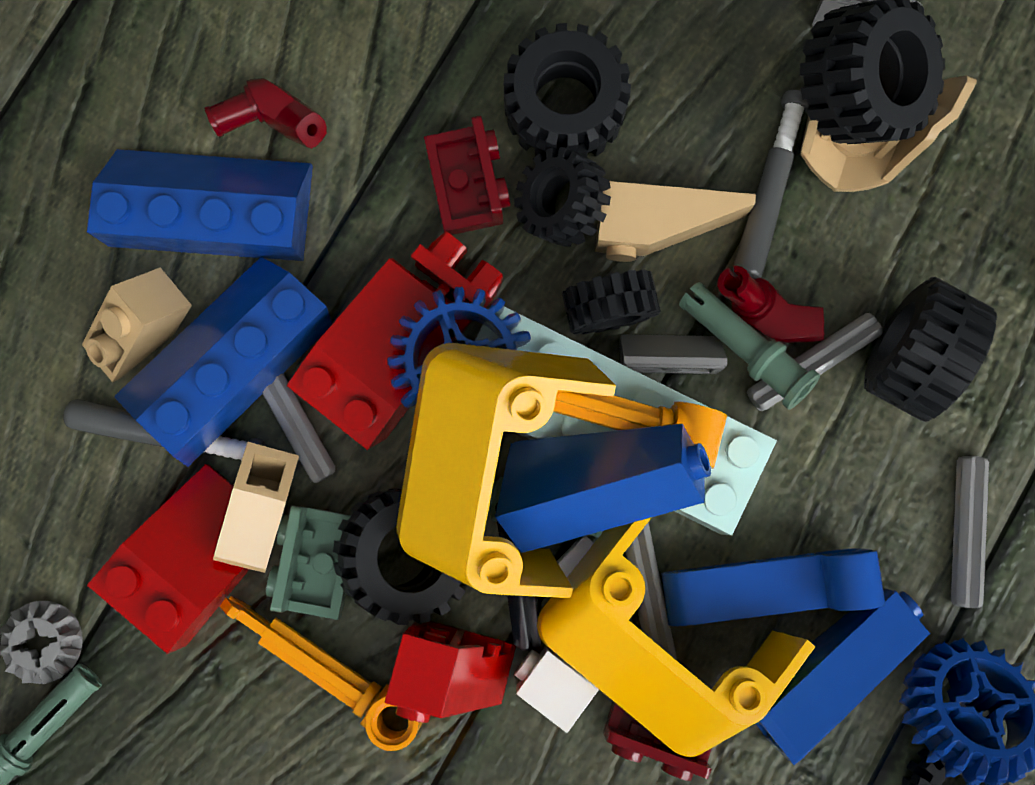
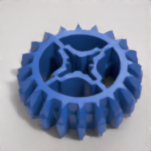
(446, 316)
(958, 729)

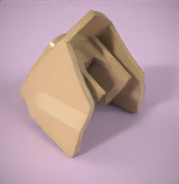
(877, 163)

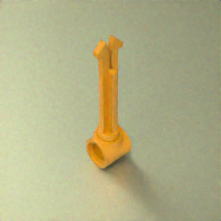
(701, 422)
(327, 673)

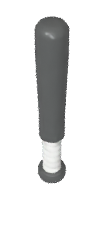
(763, 216)
(119, 424)

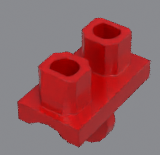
(439, 264)

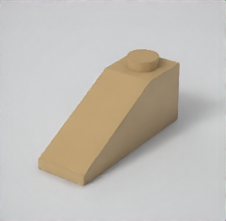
(656, 217)

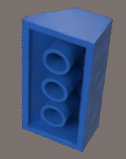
(202, 204)
(225, 360)

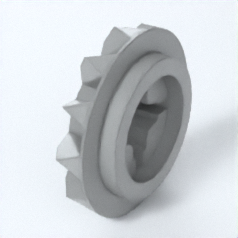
(57, 658)

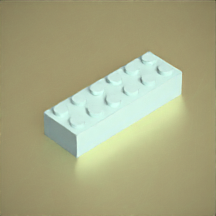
(741, 450)

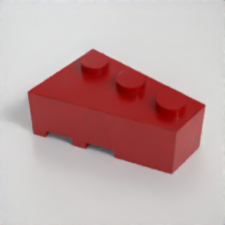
(447, 672)

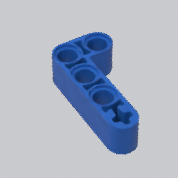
(774, 586)

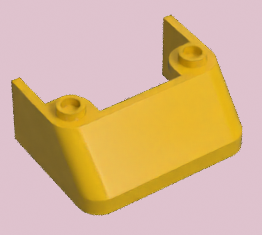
(453, 456)
(641, 677)

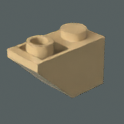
(134, 322)
(255, 507)

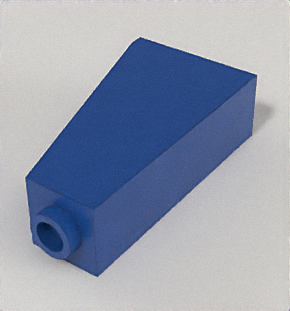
(597, 482)
(841, 672)

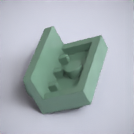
(306, 571)

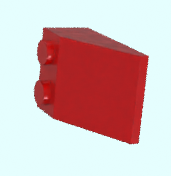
(348, 366)
(166, 569)

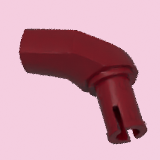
(271, 105)
(768, 310)

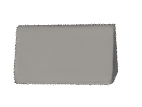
(672, 354)

